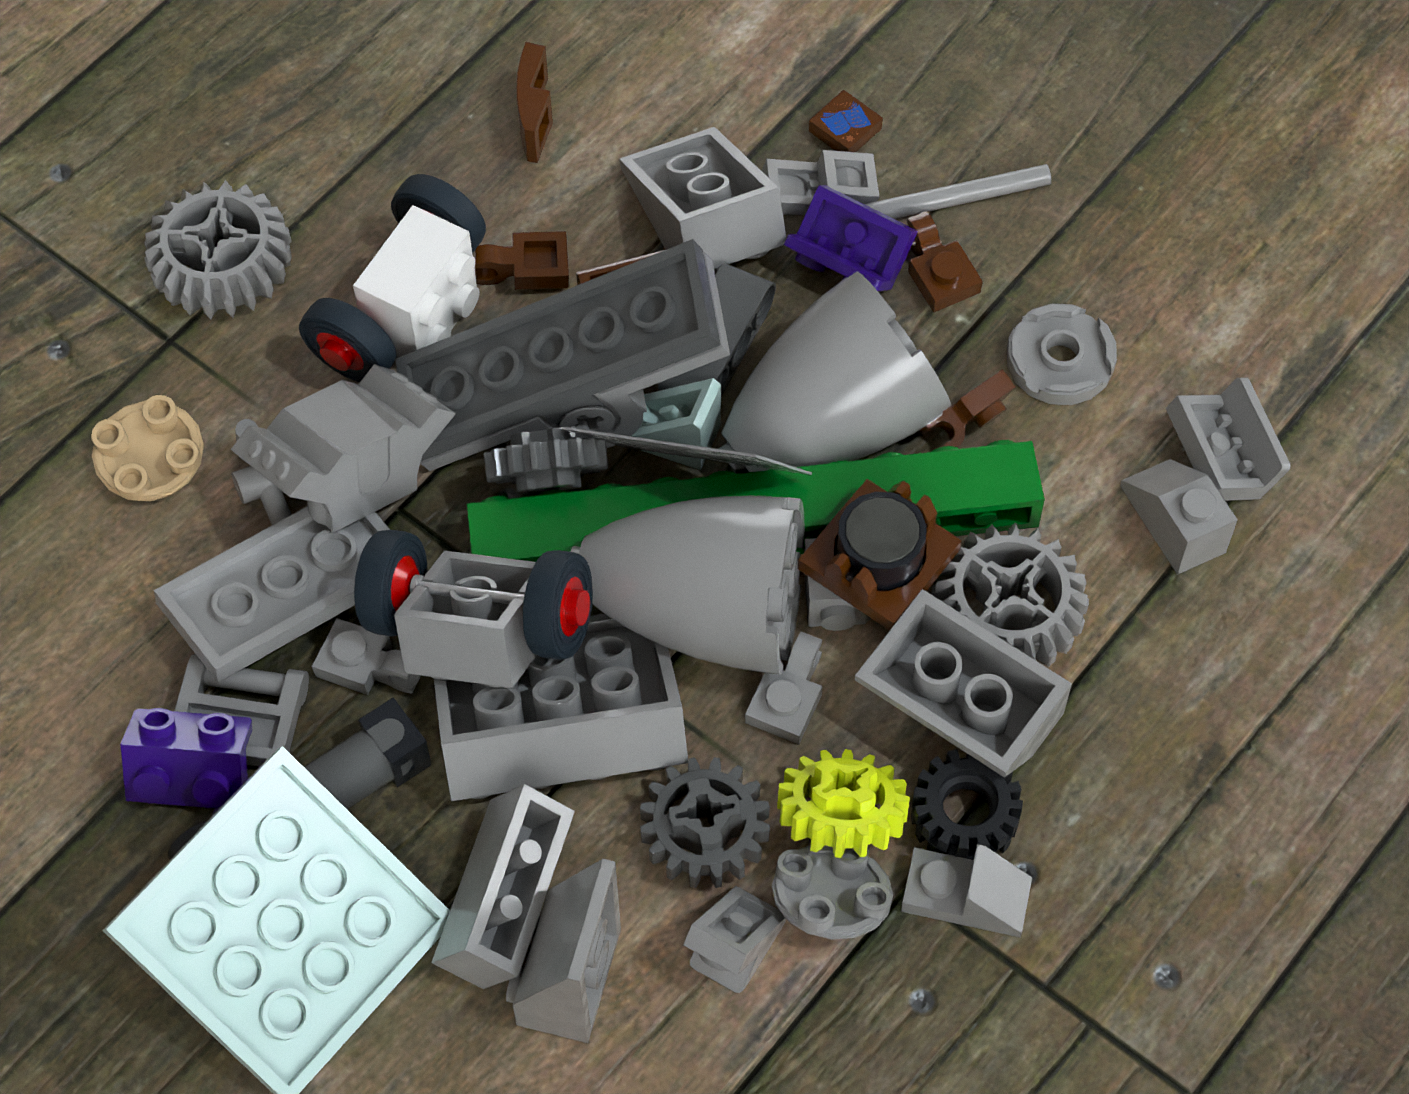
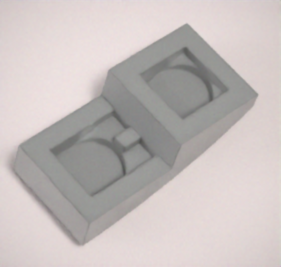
(843, 171)

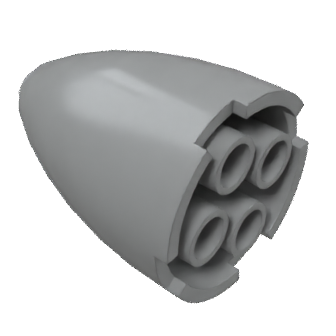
(835, 385)
(705, 577)

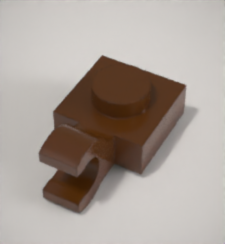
(534, 260)
(939, 270)
(979, 405)

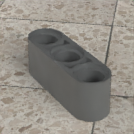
(744, 306)

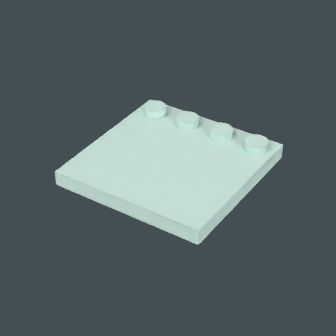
(280, 924)

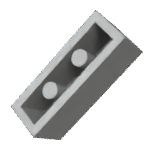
(503, 887)

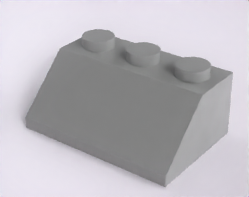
(966, 684)

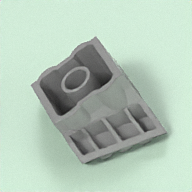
(348, 445)

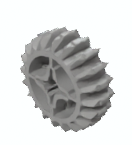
(212, 237)
(1011, 566)

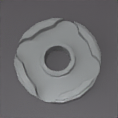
(1057, 380)

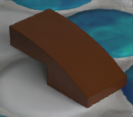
(533, 100)

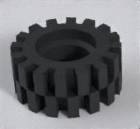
(967, 774)

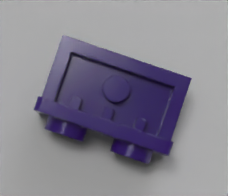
(851, 239)
(184, 757)

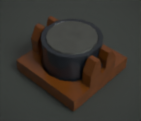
(880, 551)

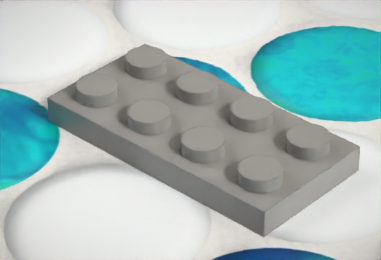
(266, 590)

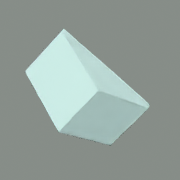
(683, 416)

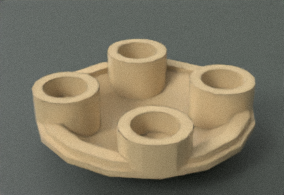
(147, 449)

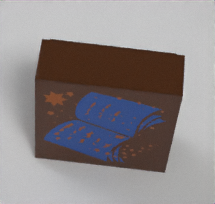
(845, 123)

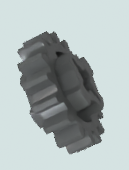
(545, 460)
(683, 829)

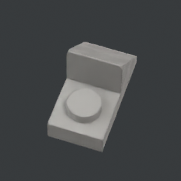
(968, 892)
(733, 938)

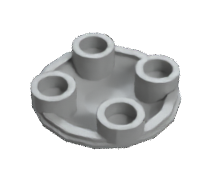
(830, 893)

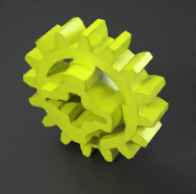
(843, 803)

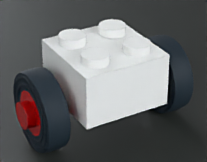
(409, 289)

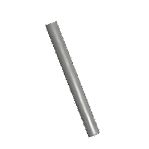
(964, 192)

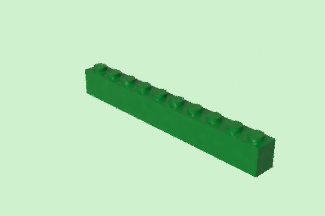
(966, 486)

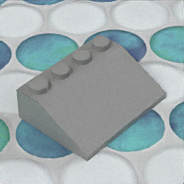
(565, 719)

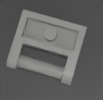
(271, 723)

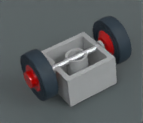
(472, 612)

